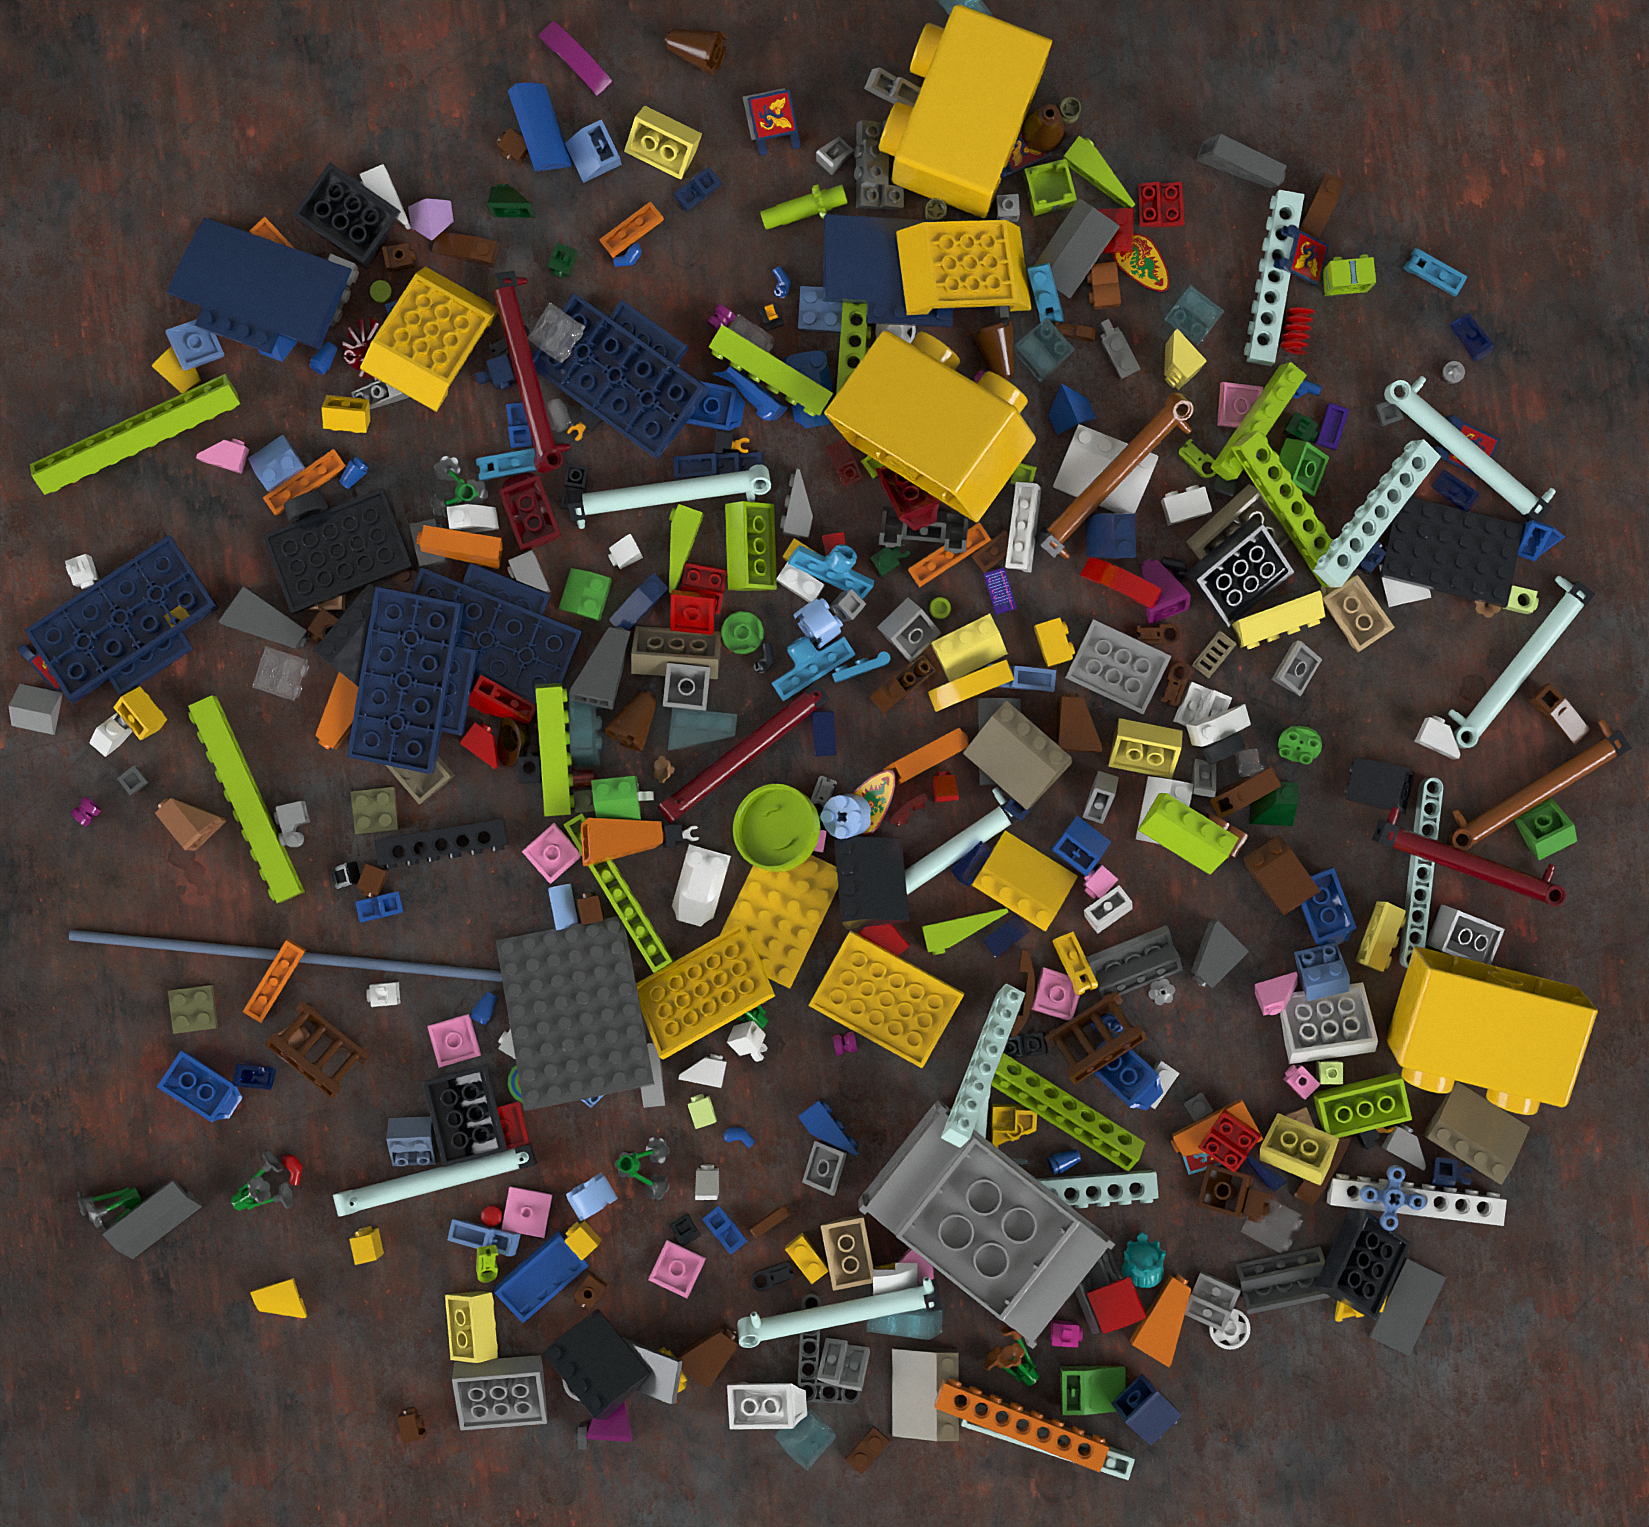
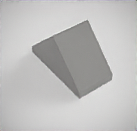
(833, 154)

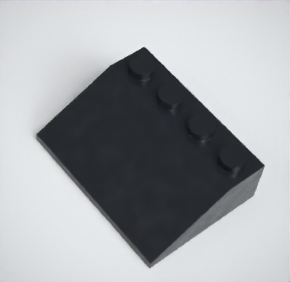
(347, 215)
(1240, 571)
(346, 641)
(871, 881)
(465, 1116)
(1362, 1263)
(597, 1364)

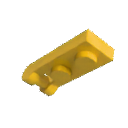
(1075, 963)

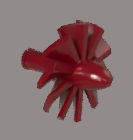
(358, 352)

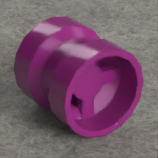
(721, 317)
(85, 811)
(850, 1043)

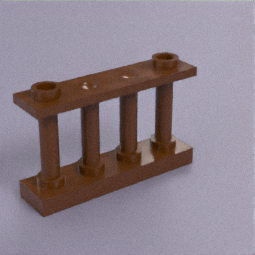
(1096, 1058)
(313, 1070)

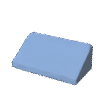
(563, 906)

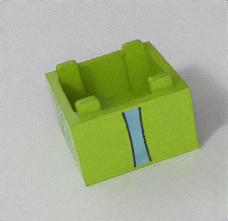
(1049, 187)
(1349, 276)

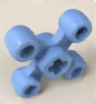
(1400, 1198)

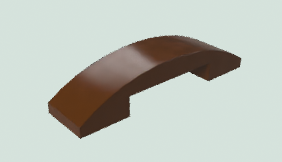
(1025, 965)
(1309, 1191)

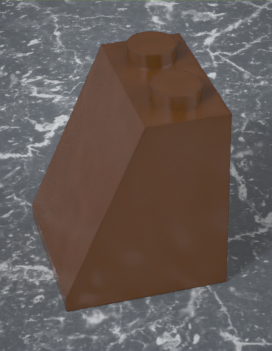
(1075, 726)
(709, 1354)

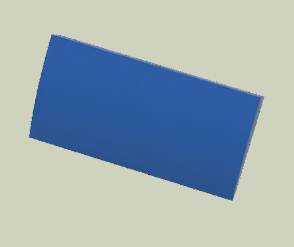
(539, 126)
(539, 1277)

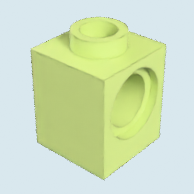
(1530, 596)
(1329, 1071)
(702, 1111)

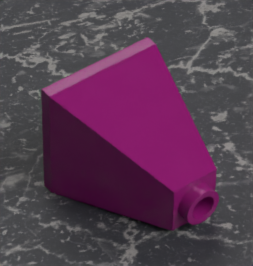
(1172, 599)
(614, 1428)

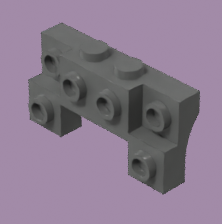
(873, 170)
(949, 529)

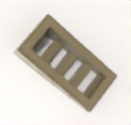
(1226, 640)

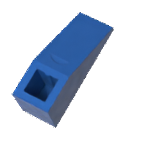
(822, 1125)

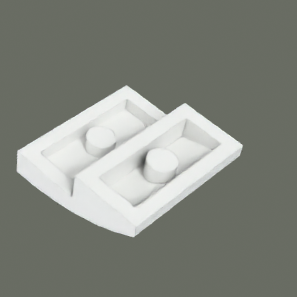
(1401, 593)
(1200, 703)
(903, 1277)

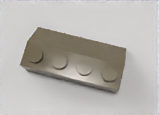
(658, 646)

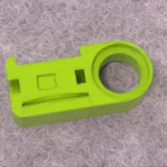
(1195, 458)
(486, 1261)

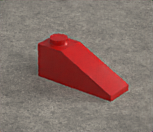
(499, 701)
(944, 787)

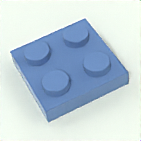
(816, 313)
(194, 345)

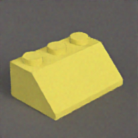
(662, 142)
(1181, 360)
(969, 648)
(1145, 748)
(1381, 936)
(1298, 1149)
(471, 1326)

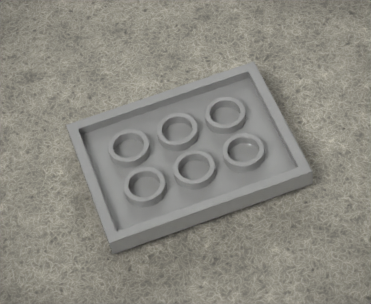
(1118, 666)

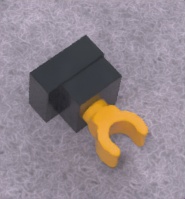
(771, 317)
(587, 419)
(724, 442)
(1366, 1138)

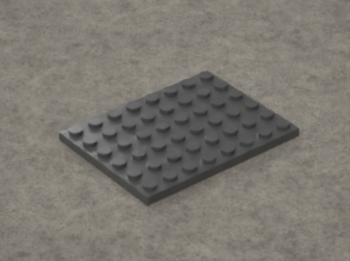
(574, 1013)

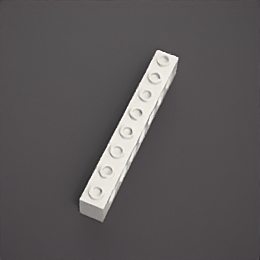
(1492, 1214)

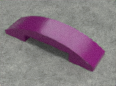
(576, 58)

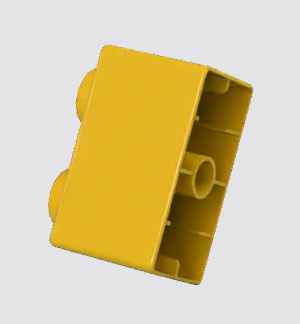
(968, 109)
(932, 422)
(1489, 1031)

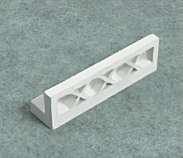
(1023, 526)

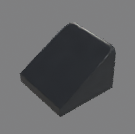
(1225, 487)
(345, 874)
(685, 1230)

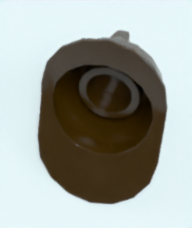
(512, 738)

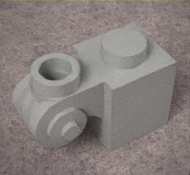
(289, 817)

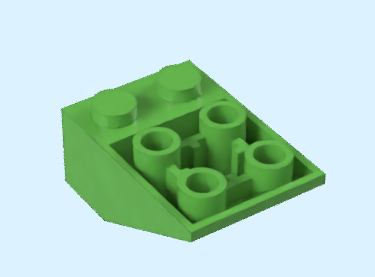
(1090, 1388)

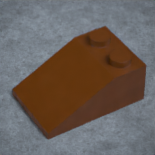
(1281, 875)

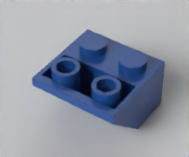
(1081, 846)

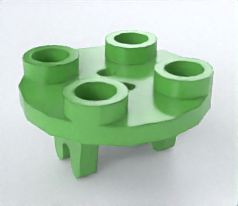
(1302, 737)

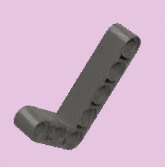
(812, 1357)

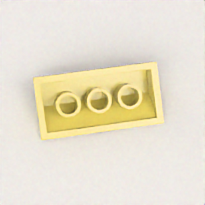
(1279, 619)

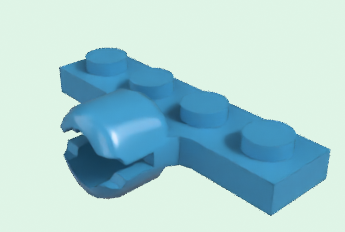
(833, 568)
(810, 664)

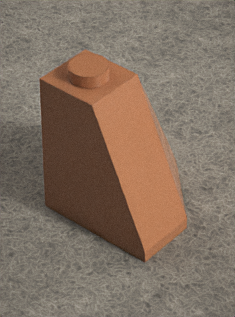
(188, 823)

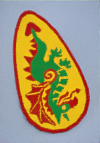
(1144, 265)
(879, 794)

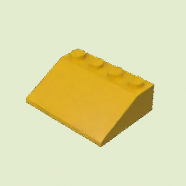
(1024, 880)

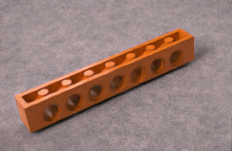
(1092, 1458)

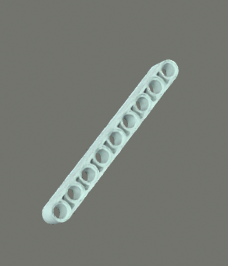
(1425, 883)

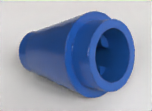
(323, 358)
(353, 472)
(484, 1009)
(1062, 1161)

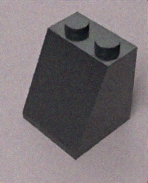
(1379, 784)

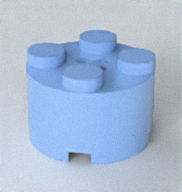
(818, 622)
(850, 824)
(591, 1196)

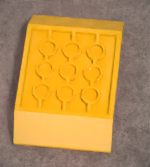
(963, 265)
(428, 337)

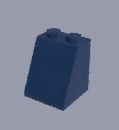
(1111, 535)
(1146, 1409)

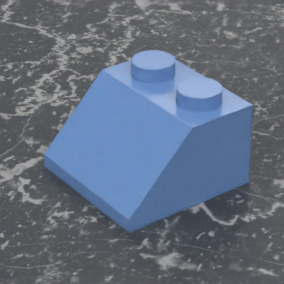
(276, 463)

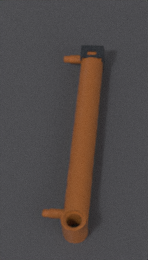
(1108, 480)
(1611, 746)

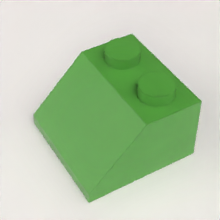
(1304, 464)
(585, 594)
(616, 798)
(1546, 829)

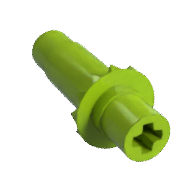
(805, 206)

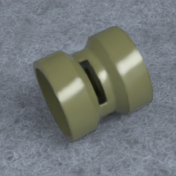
(1071, 106)
(935, 207)

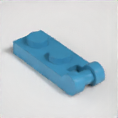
(1435, 272)
(1045, 292)
(506, 464)
(862, 666)

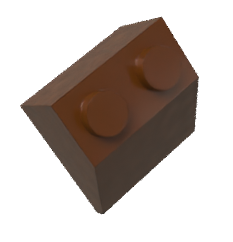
(1225, 1191)

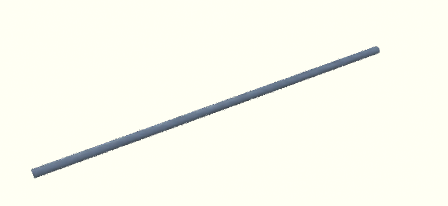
(265, 953)

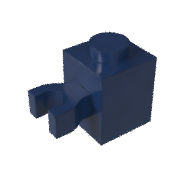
(499, 372)
(1372, 558)
(1446, 1172)

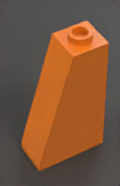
(461, 546)
(338, 713)
(929, 755)
(617, 838)
(1189, 1138)
(1160, 1330)

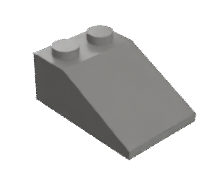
(1464, 935)

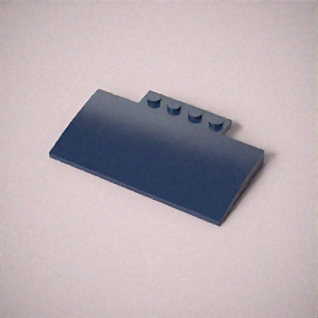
(865, 268)
(257, 288)
(626, 374)
(120, 624)
(507, 628)
(411, 681)

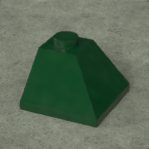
(508, 203)
(1276, 807)

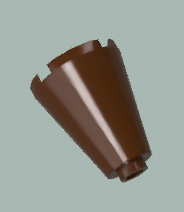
(698, 47)
(1044, 129)
(997, 347)
(633, 722)

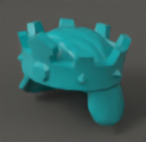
(1143, 1262)

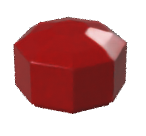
(491, 1215)

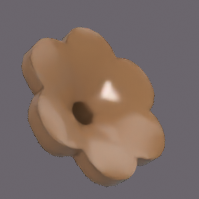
(1487, 611)
(662, 769)

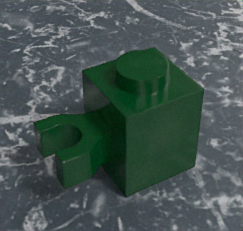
(562, 261)
(1301, 428)
(887, 560)

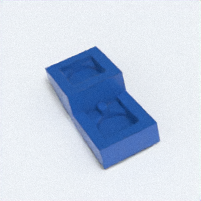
(518, 425)
(379, 907)
(725, 1230)

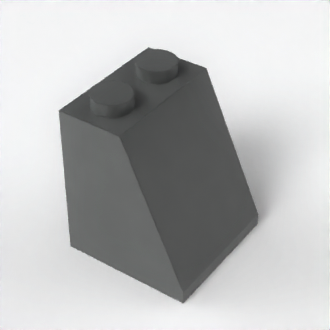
(1216, 955)

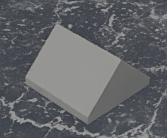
(1297, 668)
(35, 708)
(824, 1167)

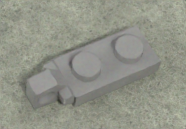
(1118, 350)

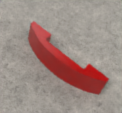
(1121, 581)

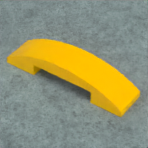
(971, 685)

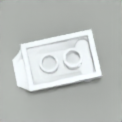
(700, 885)
(765, 1405)

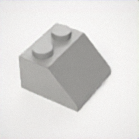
(909, 630)
(686, 687)

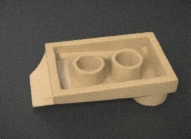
(1356, 612)

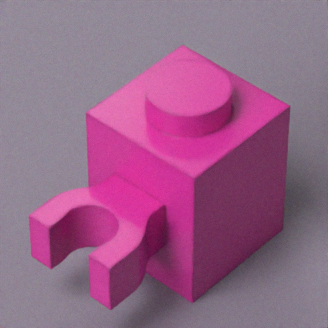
(1065, 1333)

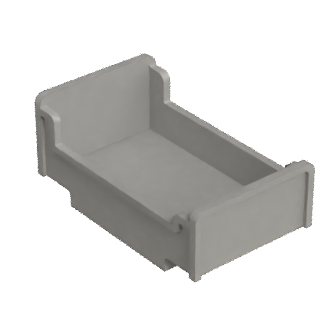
(985, 1224)

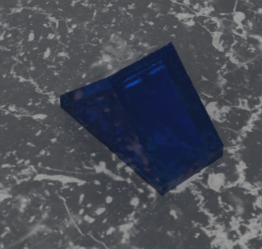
(254, 1076)

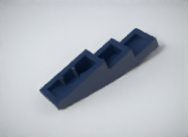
(714, 464)

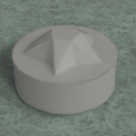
(1453, 372)

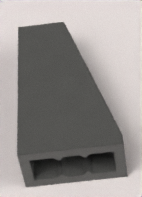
(1241, 161)
(259, 618)
(602, 673)

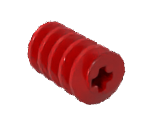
(1295, 330)

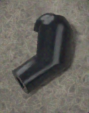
(1177, 566)
(766, 660)

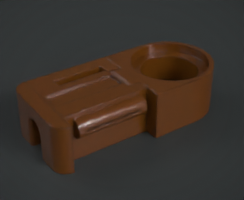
(1076, 331)
(1155, 636)
(1176, 687)
(770, 1221)

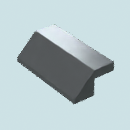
(1077, 246)
(1135, 962)
(152, 1219)
(1100, 1275)
(1281, 1280)

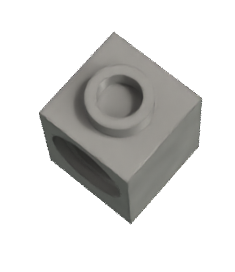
(1007, 207)
(847, 605)

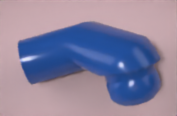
(1307, 386)

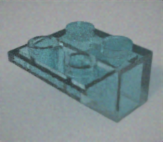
(1194, 315)
(1043, 349)
(806, 1439)

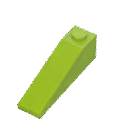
(1089, 164)
(683, 534)
(948, 933)

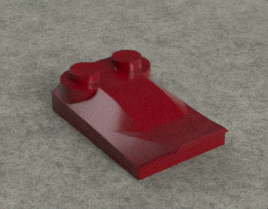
(909, 501)
(529, 511)

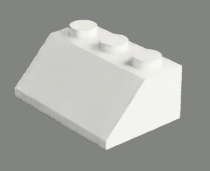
(1180, 790)

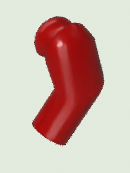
(294, 1166)

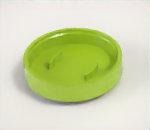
(776, 828)

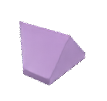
(430, 216)

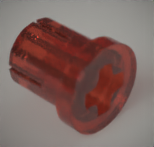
(582, 778)

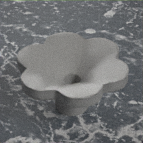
(1157, 987)

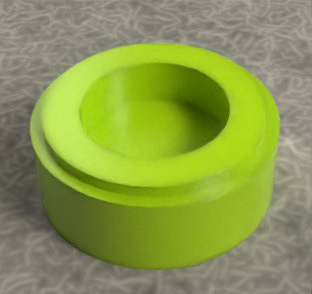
(381, 291)
(940, 608)

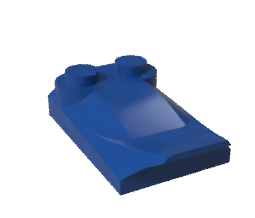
(814, 366)
(768, 406)
(719, 409)
(1328, 910)
(1131, 1079)
(200, 1088)

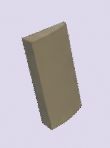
(420, 784)

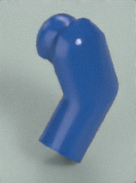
(630, 257)
(783, 284)
(1110, 1021)
(738, 1133)

